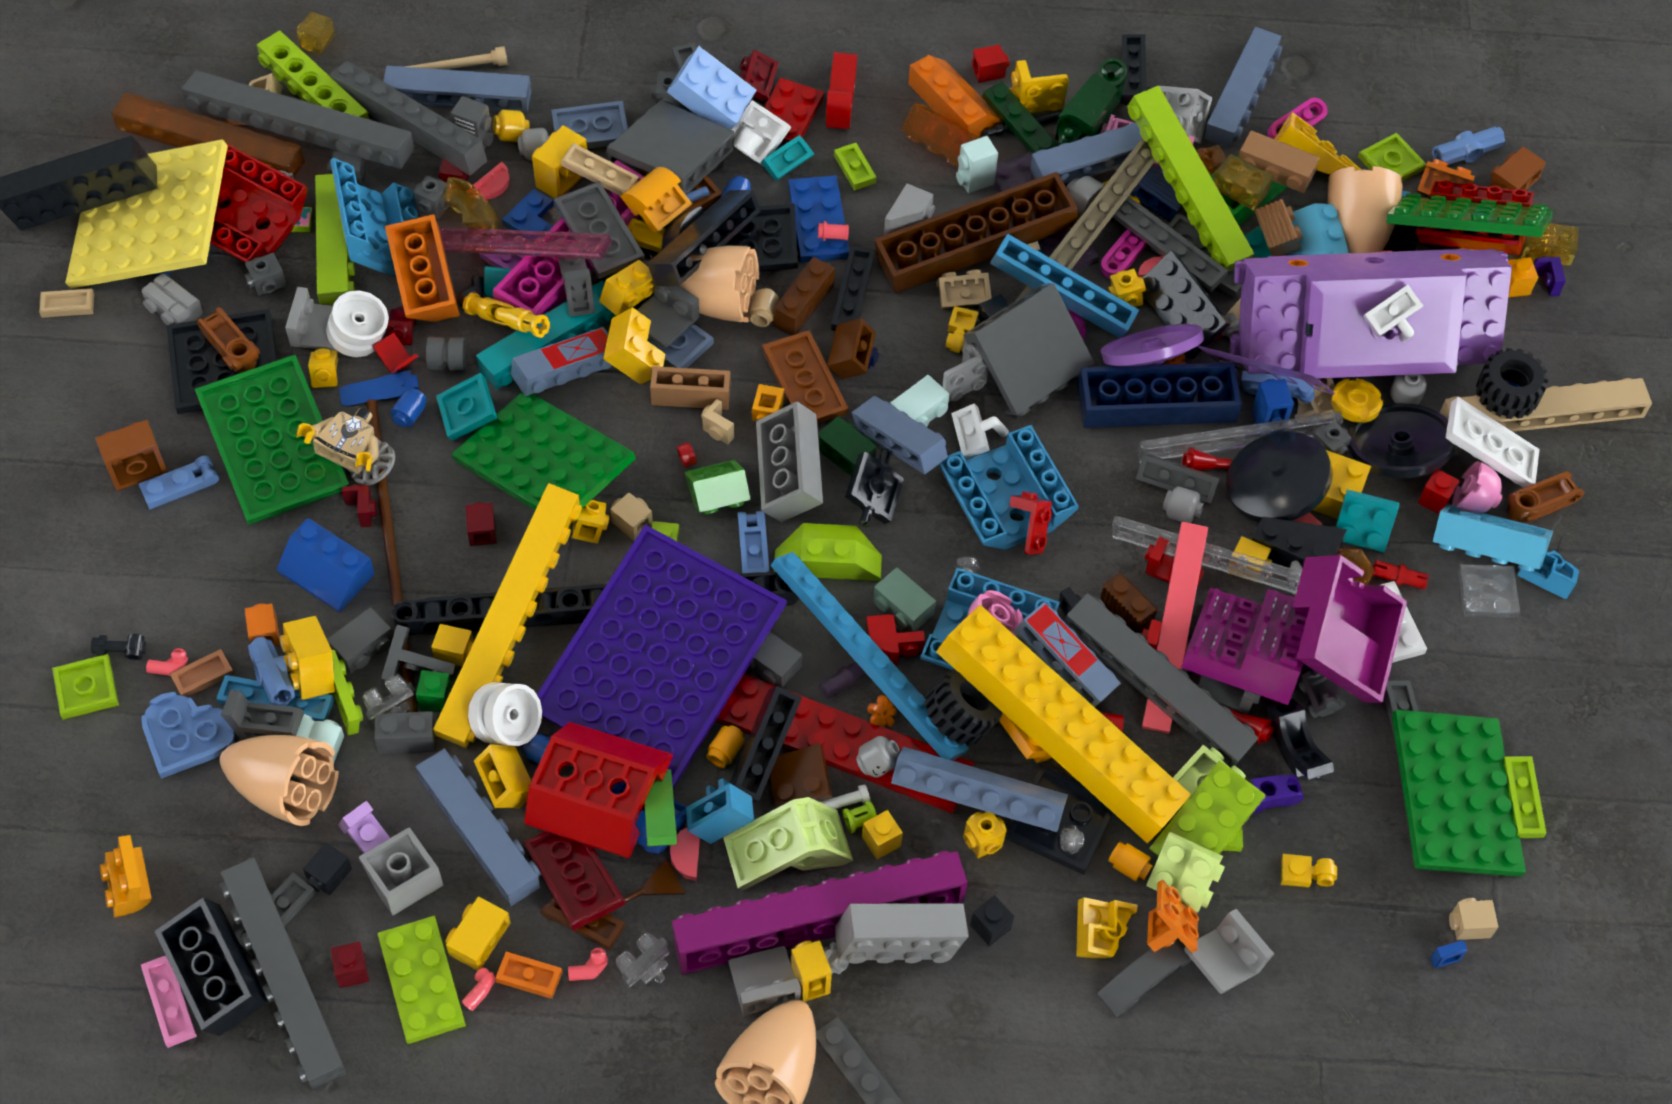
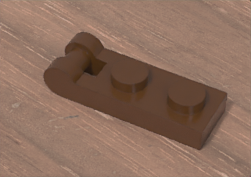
(601, 931)

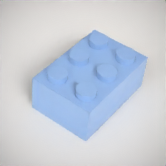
(711, 89)

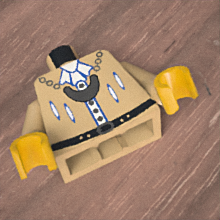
(344, 439)

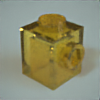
(315, 32)

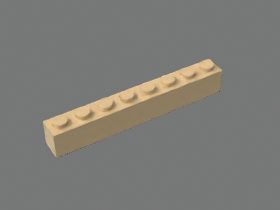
(1575, 405)

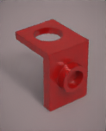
(393, 354)

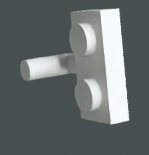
(1394, 312)
(972, 429)

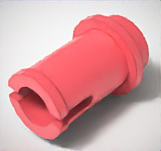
(833, 231)

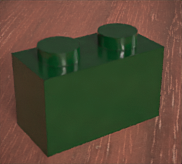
(843, 444)

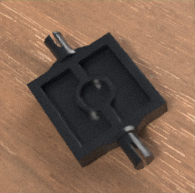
(874, 487)

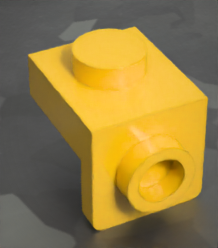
(323, 368)

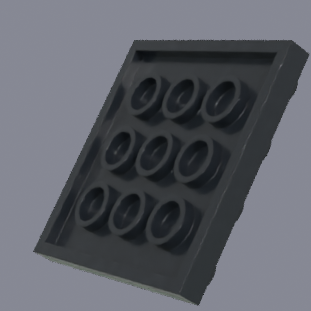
(198, 363)

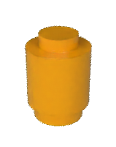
(725, 746)
(1130, 861)

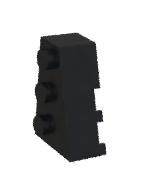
(1297, 540)

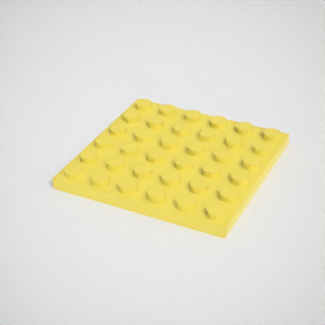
(156, 228)

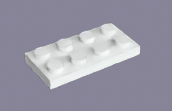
(1492, 443)

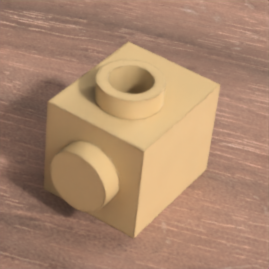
(631, 515)
(1473, 919)

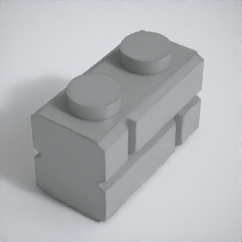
(171, 301)

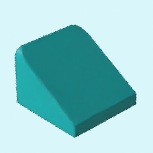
(493, 277)

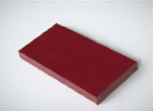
(574, 878)

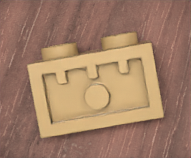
(963, 289)

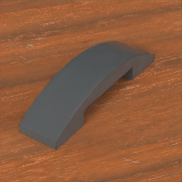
(1142, 976)

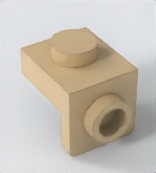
(716, 425)

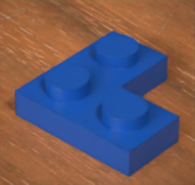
(529, 212)

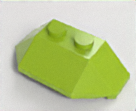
(834, 552)

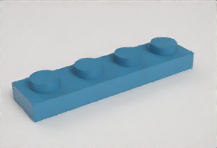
(317, 707)

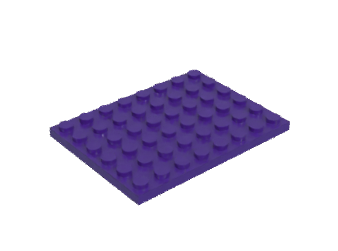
(661, 649)

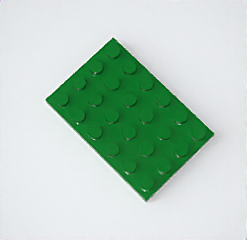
(1471, 216)
(255, 431)
(539, 446)
(1457, 793)

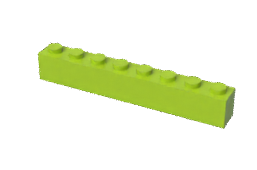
(1189, 178)

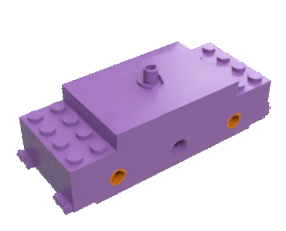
(1312, 307)

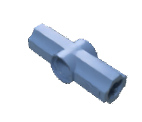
(1469, 146)
(271, 671)

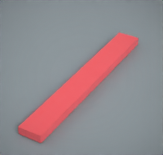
(1178, 610)

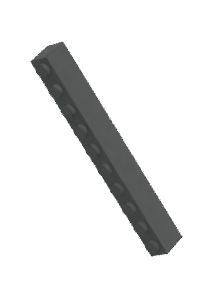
(298, 119)

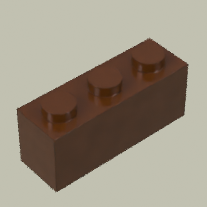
(803, 296)

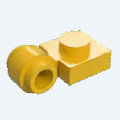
(961, 322)
(1298, 871)

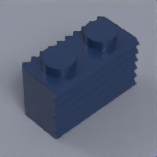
(1157, 193)

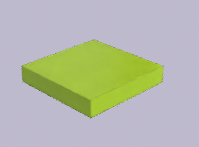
(1394, 155)
(85, 686)

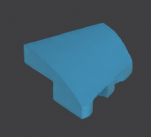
(1554, 575)

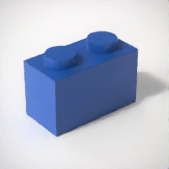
(1272, 402)

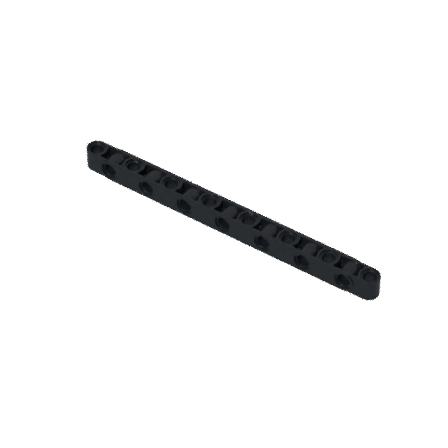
(550, 610)

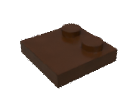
(800, 775)

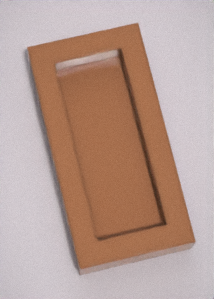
(201, 674)

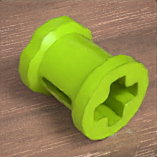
(857, 816)

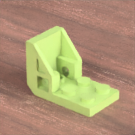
(794, 835)

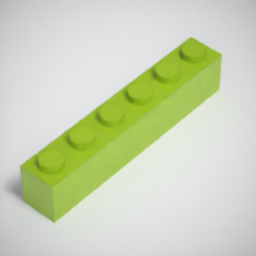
(332, 255)

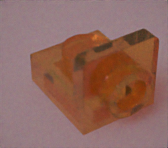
(1358, 558)

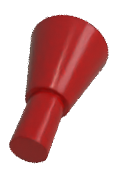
(1202, 461)
(1260, 726)

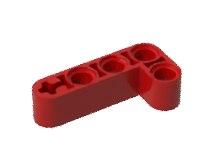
(841, 91)

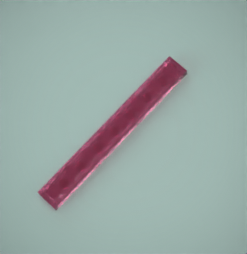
(525, 242)

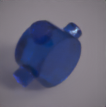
(873, 358)

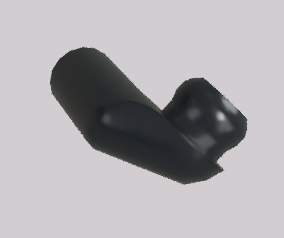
(476, 286)

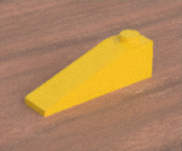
(1303, 137)

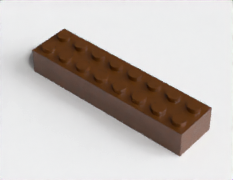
(975, 231)

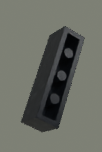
(765, 741)

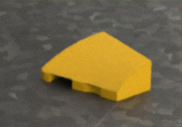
(1101, 926)

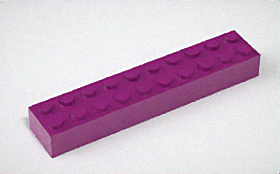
(812, 911)

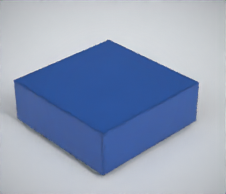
(1448, 954)

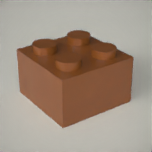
(131, 455)

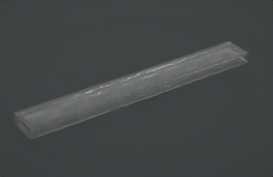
(1231, 437)
(1213, 556)

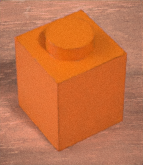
(262, 621)

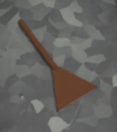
(661, 882)

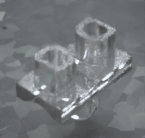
(399, 692)
(646, 966)

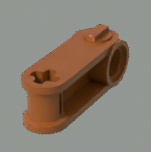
(229, 341)
(1543, 498)

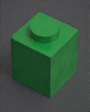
(433, 690)

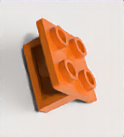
(1439, 171)
(1171, 921)

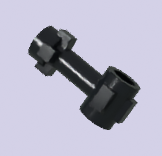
(133, 647)

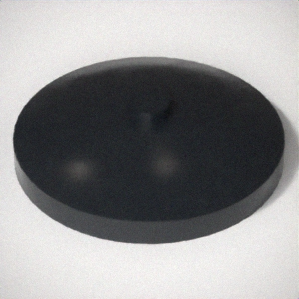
(1402, 441)
(1279, 476)

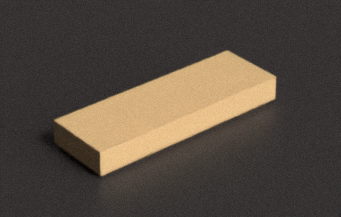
(598, 169)

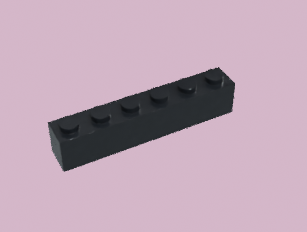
(710, 230)

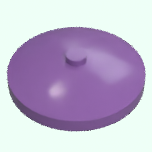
(1152, 345)

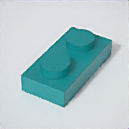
(787, 158)

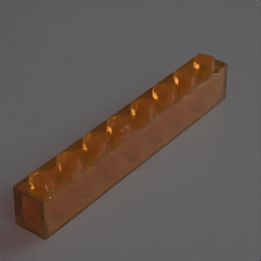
(184, 128)

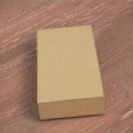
(66, 303)

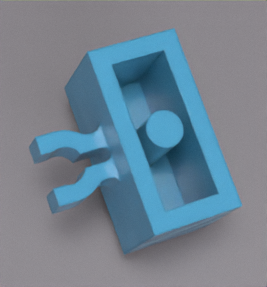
(719, 812)

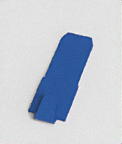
(379, 388)

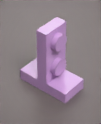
(363, 828)

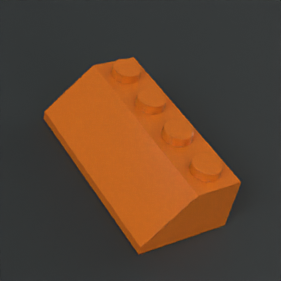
(951, 95)
(422, 269)

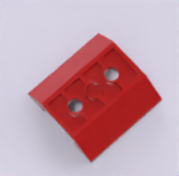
(256, 197)
(1471, 239)
(583, 803)

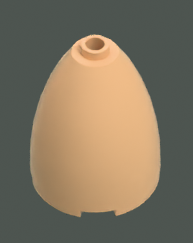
(1363, 205)
(725, 282)
(263, 769)
(771, 1058)

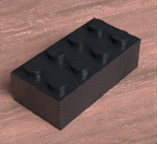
(211, 967)

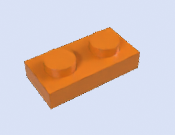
(528, 975)

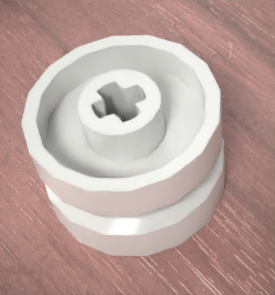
(356, 323)
(505, 713)

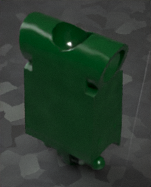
(1092, 103)

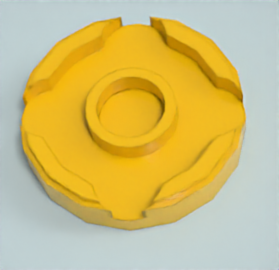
(1356, 400)

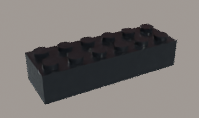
(77, 183)

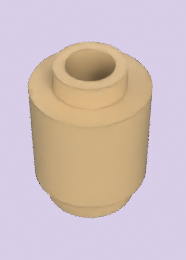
(762, 307)

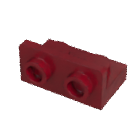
(759, 72)

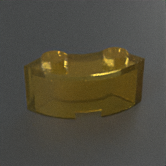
(471, 203)

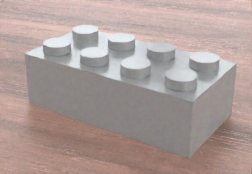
(789, 462)
(900, 932)

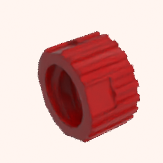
(686, 454)

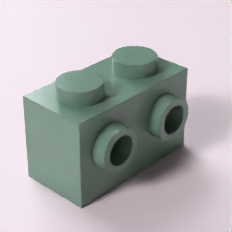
(904, 599)

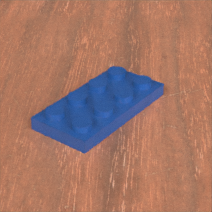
(815, 202)

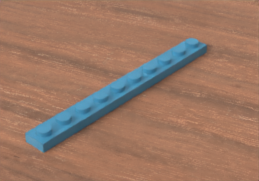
(864, 652)

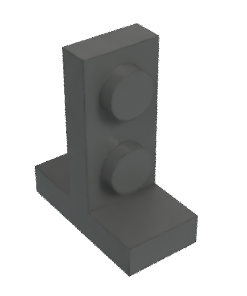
(577, 286)
(412, 660)
(258, 718)

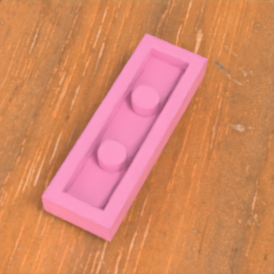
(168, 1002)

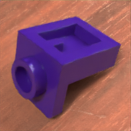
(1552, 273)

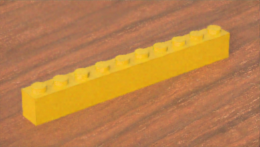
(510, 609)

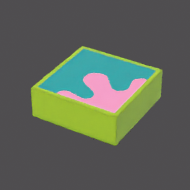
(305, 221)

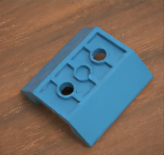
(367, 213)
(1022, 467)
(961, 593)

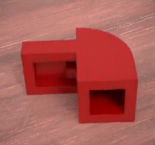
(893, 644)

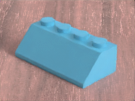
(1320, 230)
(1492, 537)

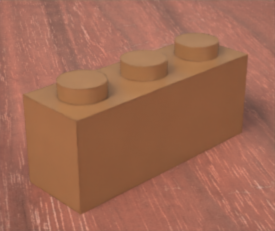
(1285, 163)
(689, 387)

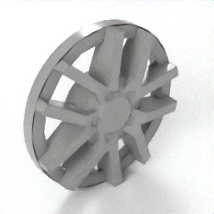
(376, 466)

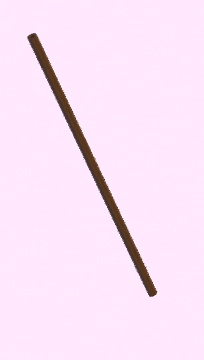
(390, 547)

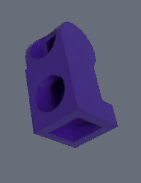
(1279, 791)

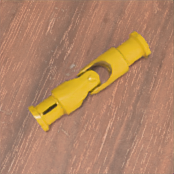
(506, 315)

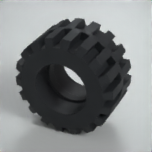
(1518, 368)
(960, 710)

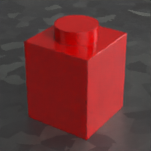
(989, 63)
(1438, 491)

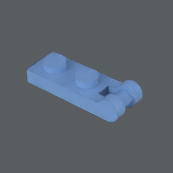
(1302, 390)
(179, 482)
(753, 542)

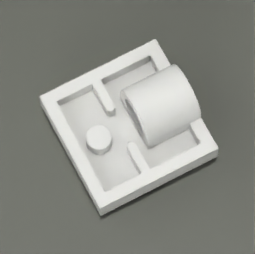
(758, 132)

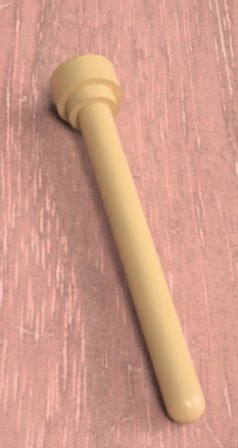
(496, 56)

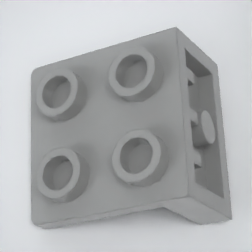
(1190, 108)
(308, 322)
(966, 376)
(1230, 953)
(764, 980)

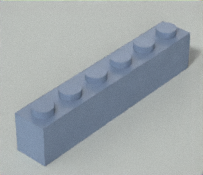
(447, 86)
(1243, 87)
(1087, 156)
(979, 789)
(478, 827)

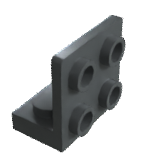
(670, 312)

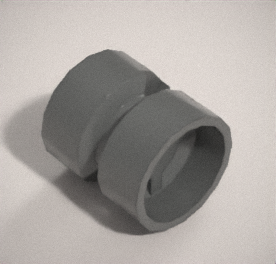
(446, 353)

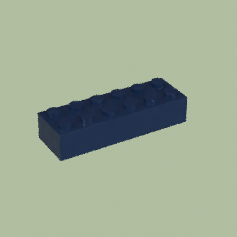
(1159, 394)

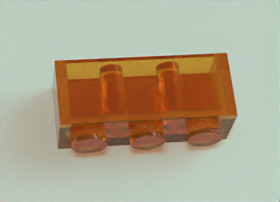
(936, 132)

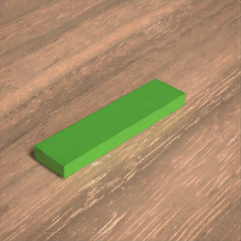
(661, 813)

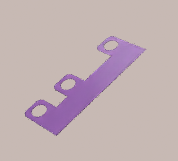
(1272, 369)

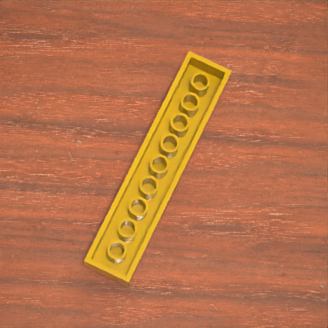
(1063, 723)

